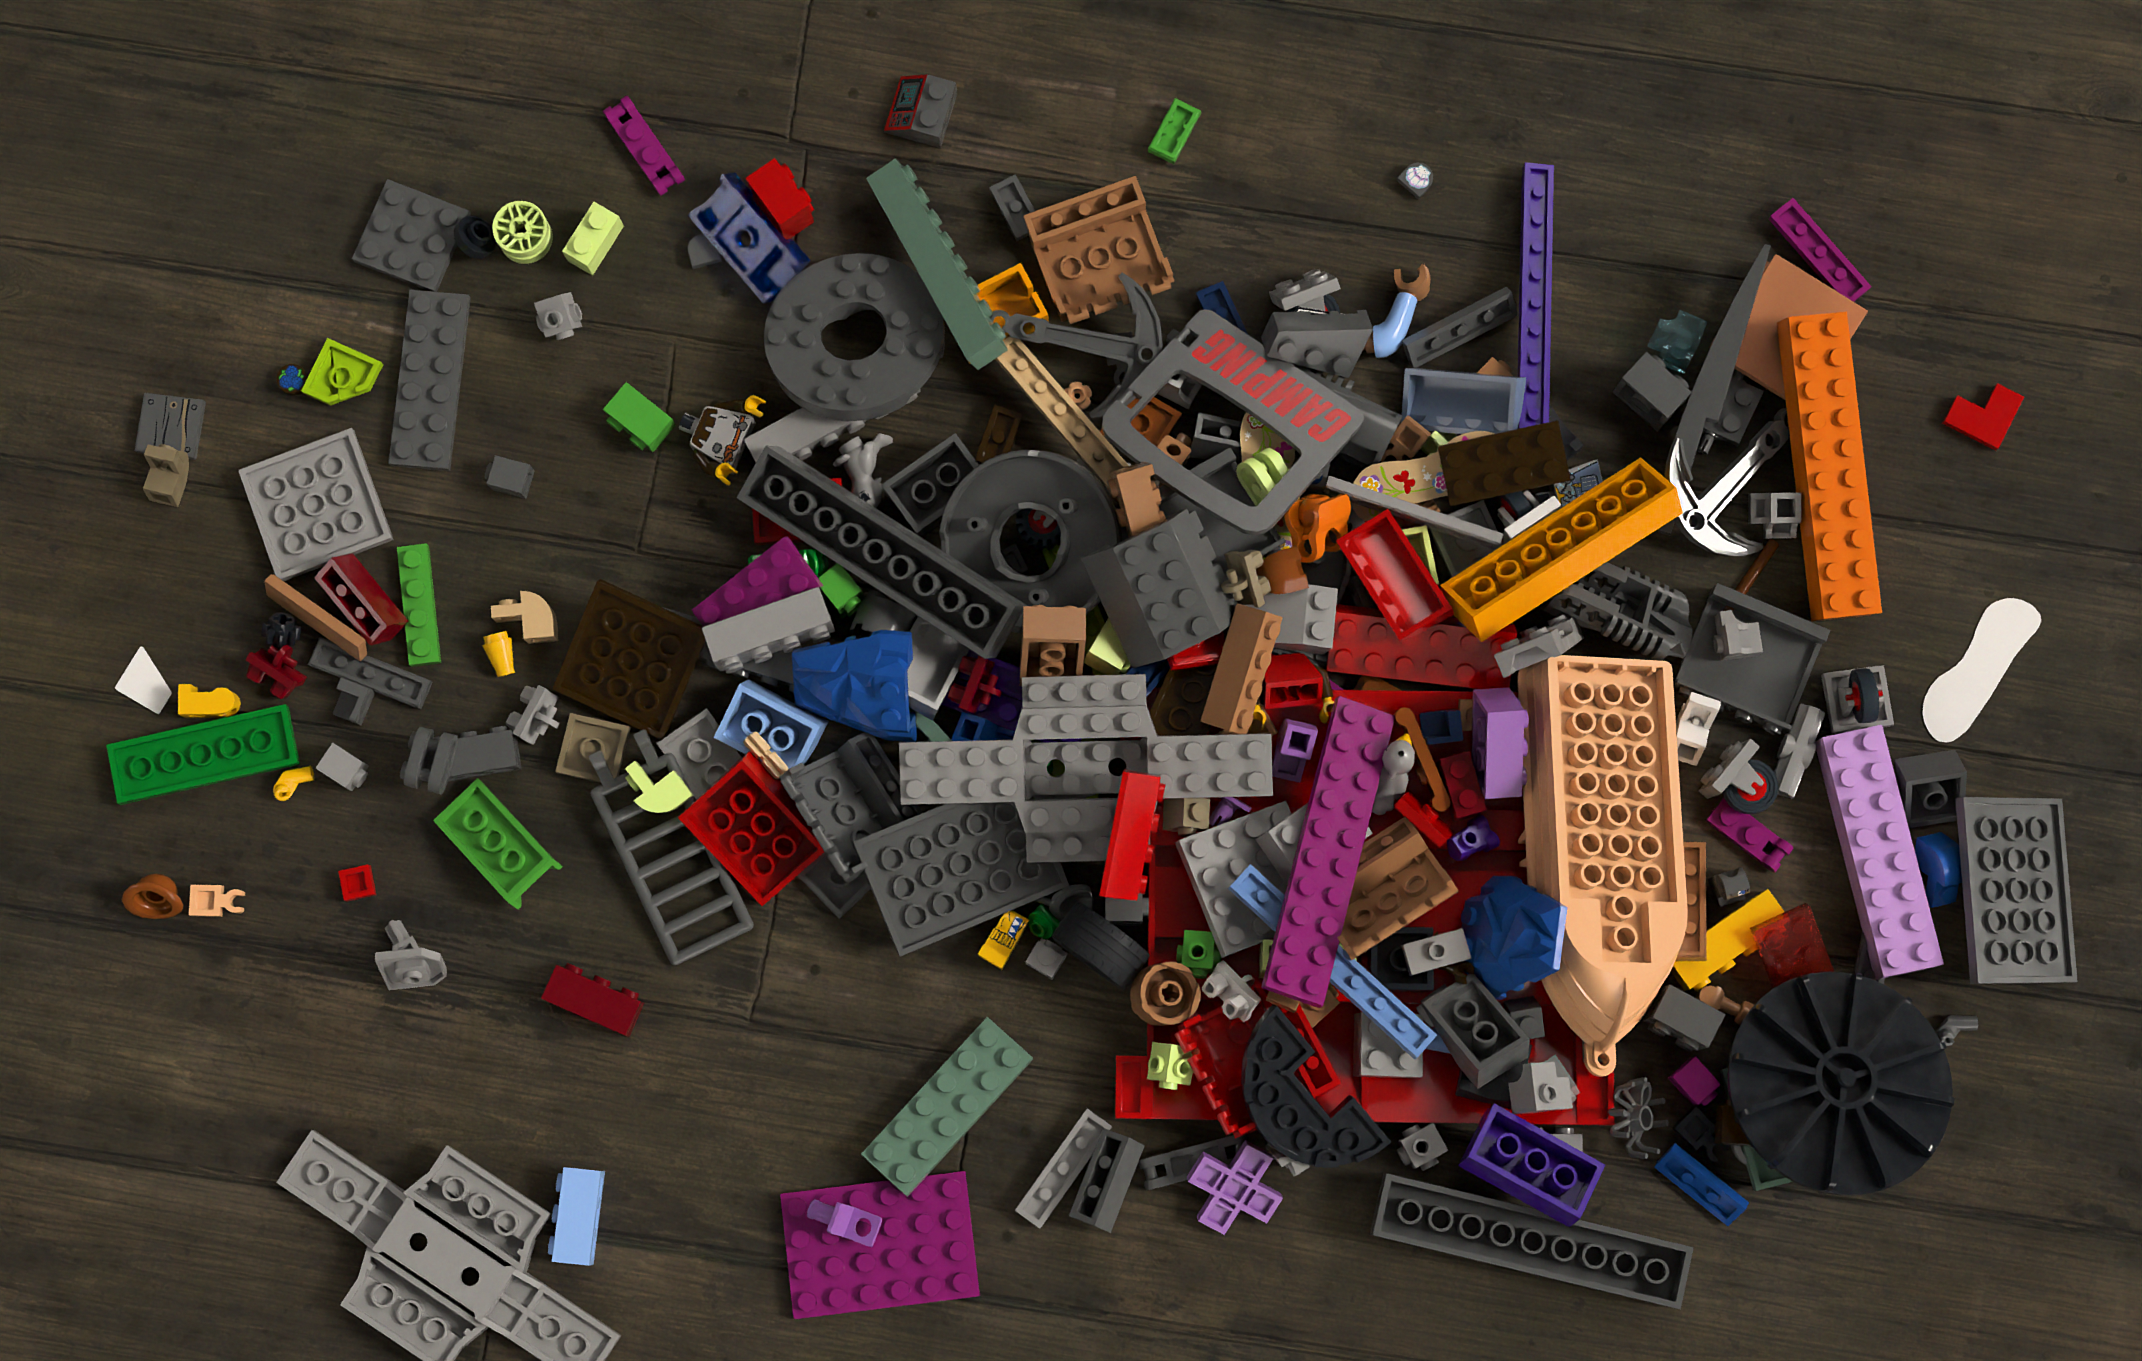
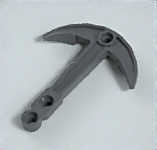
(1121, 348)
(1708, 505)

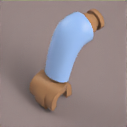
(1388, 335)

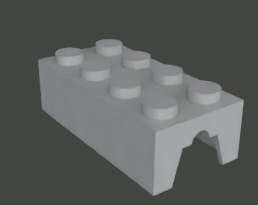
(768, 630)

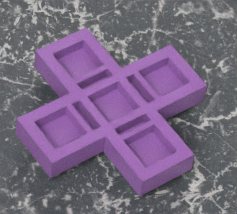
(1234, 1187)

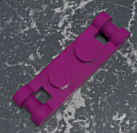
(643, 145)

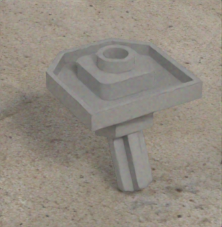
(407, 963)

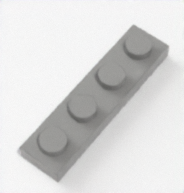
(1062, 1169)

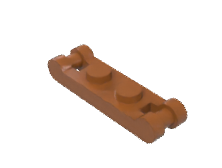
(1427, 771)

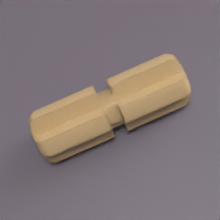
(761, 750)

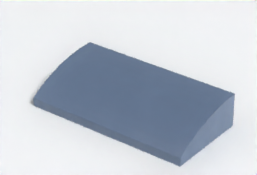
(1462, 400)

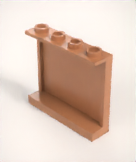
(1783, 294)

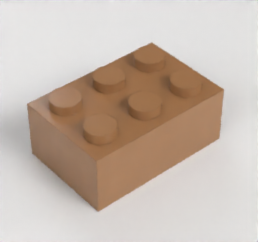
(1052, 641)

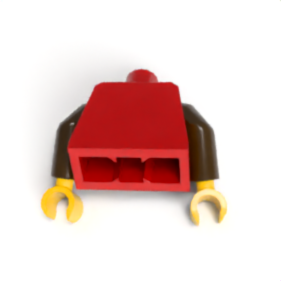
(1294, 682)

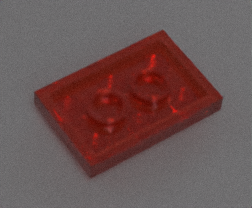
(1791, 945)

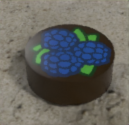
(291, 379)

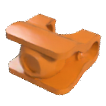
(1313, 519)

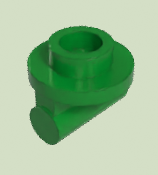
(1042, 922)

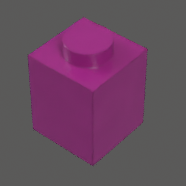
(1695, 1082)

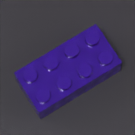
(1532, 1165)

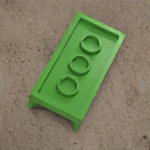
(495, 842)

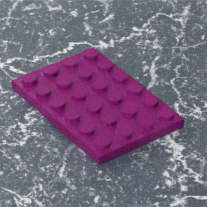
(917, 1257)

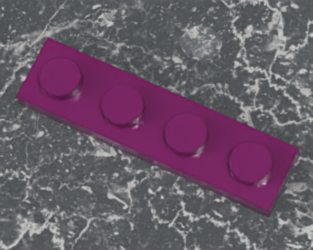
(1818, 251)

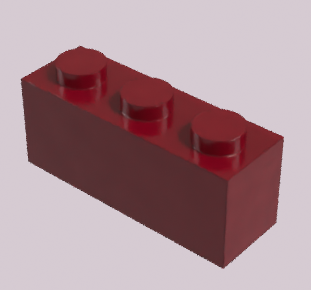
(361, 599)
(593, 999)

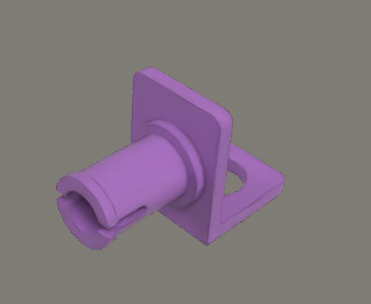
(1226, 809)
(843, 1220)

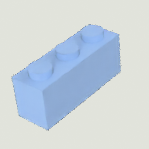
(576, 1216)

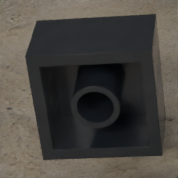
(1389, 966)

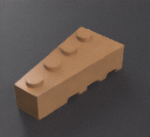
(1136, 497)

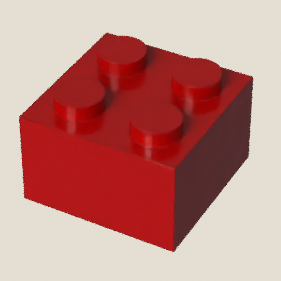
(780, 199)

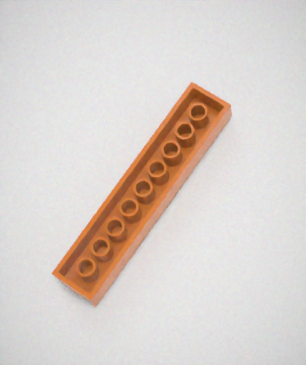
(1829, 466)

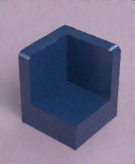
(1441, 726)

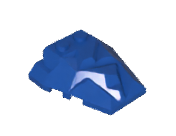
(859, 683)
(1513, 934)

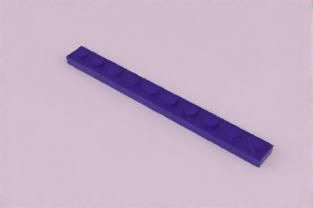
(1535, 291)

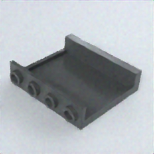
(1221, 473)
(1757, 687)

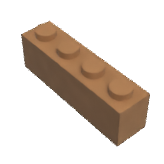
(1241, 669)

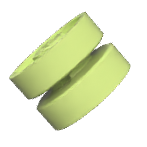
(526, 246)

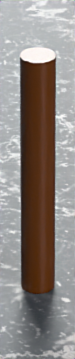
(1756, 568)

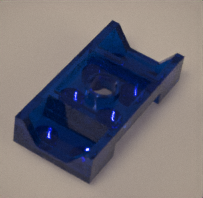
(769, 258)

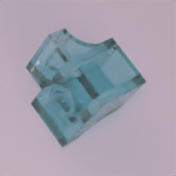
(1677, 340)

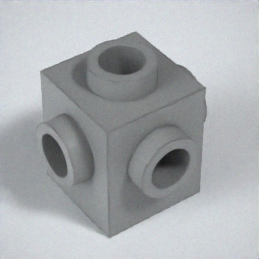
(558, 316)
(1432, 1144)

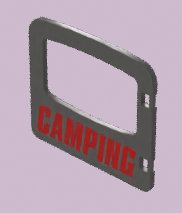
(1267, 388)

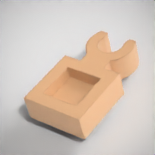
(210, 900)

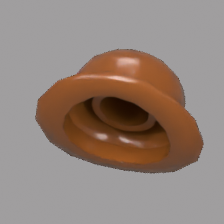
(153, 897)

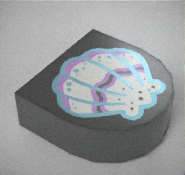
(1416, 179)

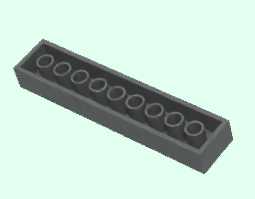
(881, 551)
(1531, 1241)

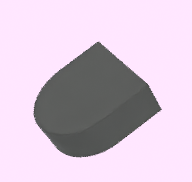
(702, 252)

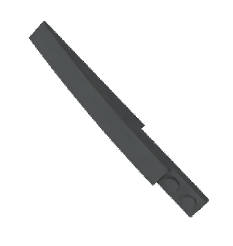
(1716, 373)

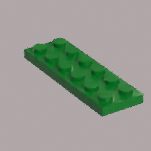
(202, 754)

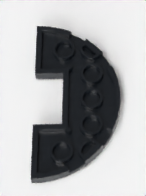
(1288, 1113)

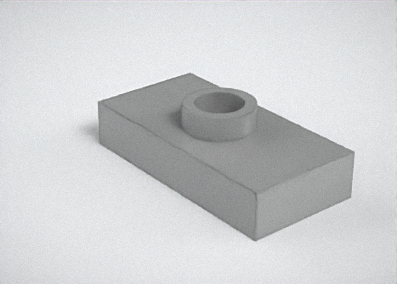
(1436, 952)

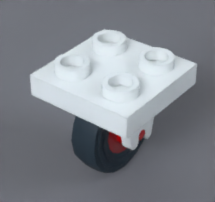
(1522, 511)

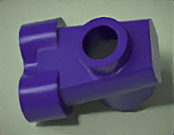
(1472, 839)

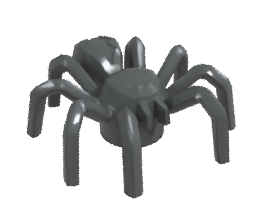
(1636, 1116)

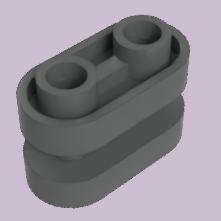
(421, 745)

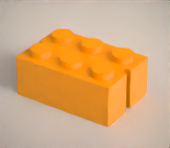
(1011, 293)

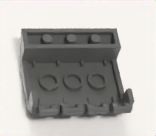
(1161, 589)
(848, 799)

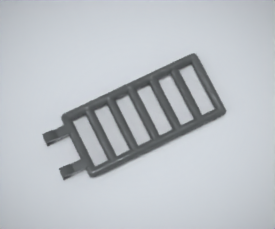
(637, 874)

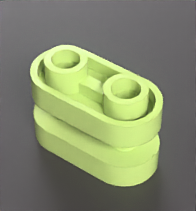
(1261, 473)

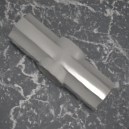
(1797, 749)

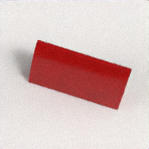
(1395, 576)

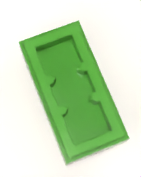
(1174, 131)

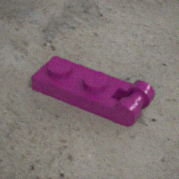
(1749, 835)

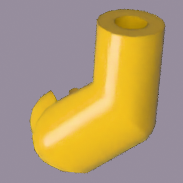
(289, 781)

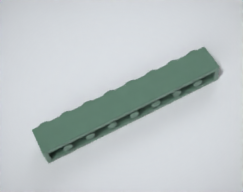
(937, 264)

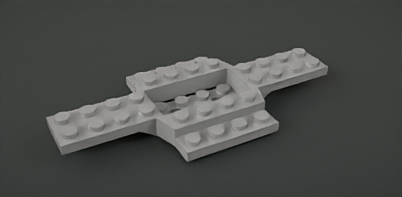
(1072, 710)
(407, 1305)

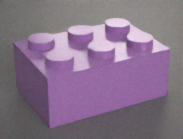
(1499, 742)

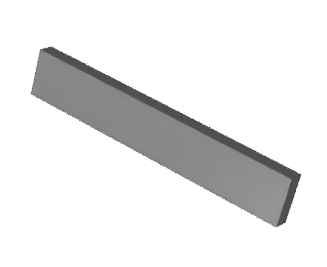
(1414, 513)

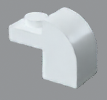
(1693, 727)

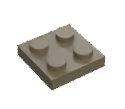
(587, 736)

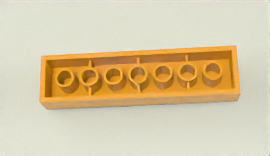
(1562, 549)

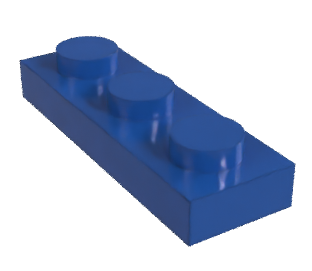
(1701, 1184)

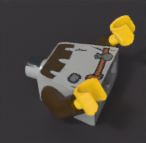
(720, 434)

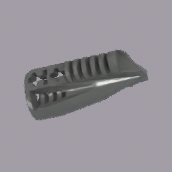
(1377, 426)
(1628, 610)

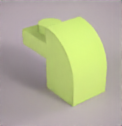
(659, 797)

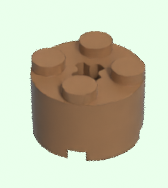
(1178, 983)

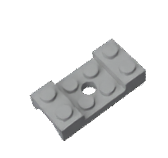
(1538, 644)

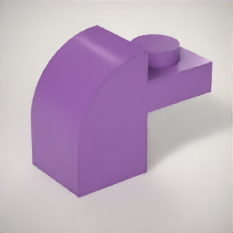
(1293, 747)

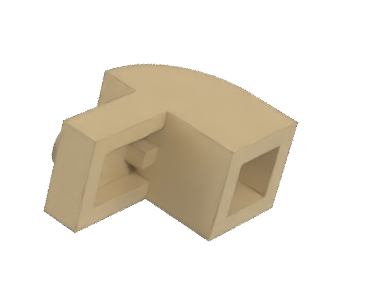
(535, 613)

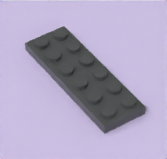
(429, 380)

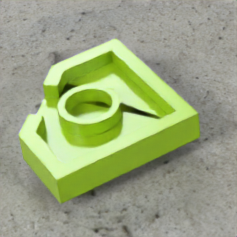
(341, 374)

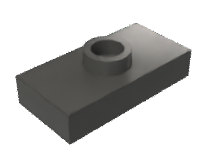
(1013, 205)

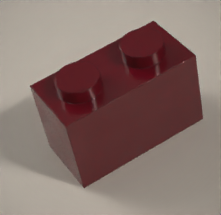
(1462, 786)

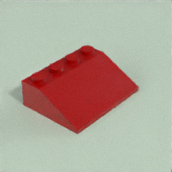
(753, 828)

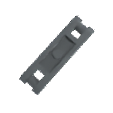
(1181, 1161)

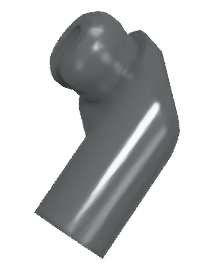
(1953, 1025)

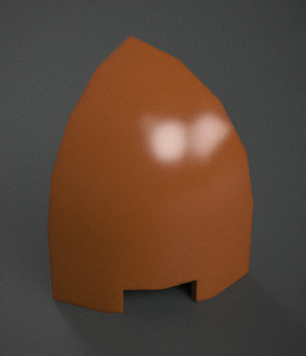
(1284, 571)

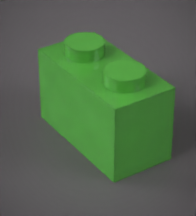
(638, 417)
(841, 591)

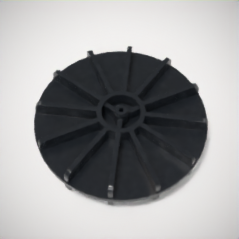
(1840, 1083)

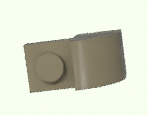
(166, 474)

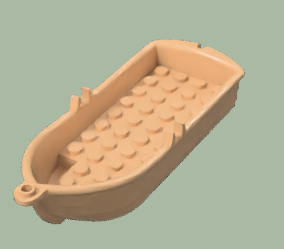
(1605, 836)

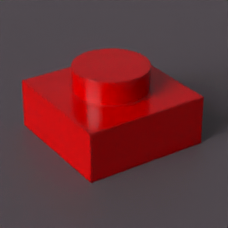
(357, 883)

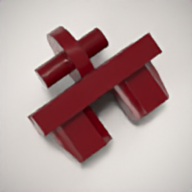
(277, 665)
(979, 687)

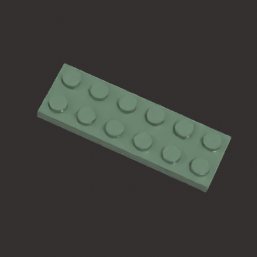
(947, 1106)

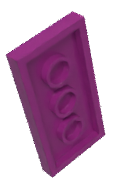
(769, 578)

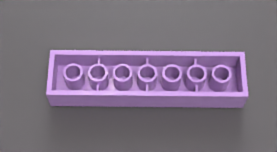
(1878, 852)

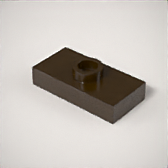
(999, 433)

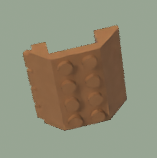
(1091, 242)
(1392, 887)

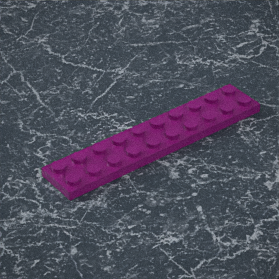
(1328, 852)

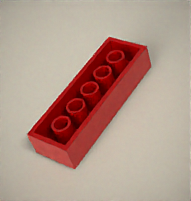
(1439, 655)

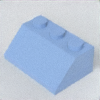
(785, 728)

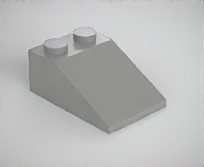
(1306, 618)

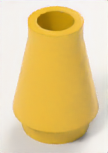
(500, 653)

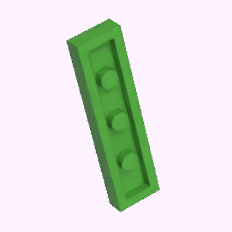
(419, 605)

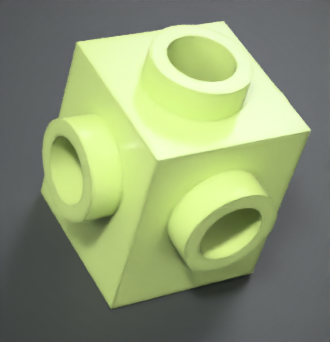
(1169, 1066)

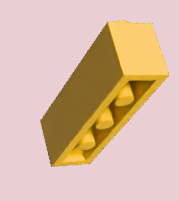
(1727, 940)

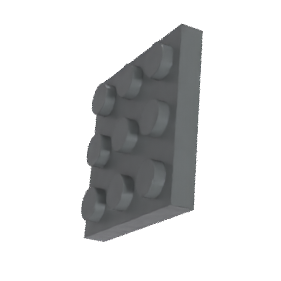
(410, 236)

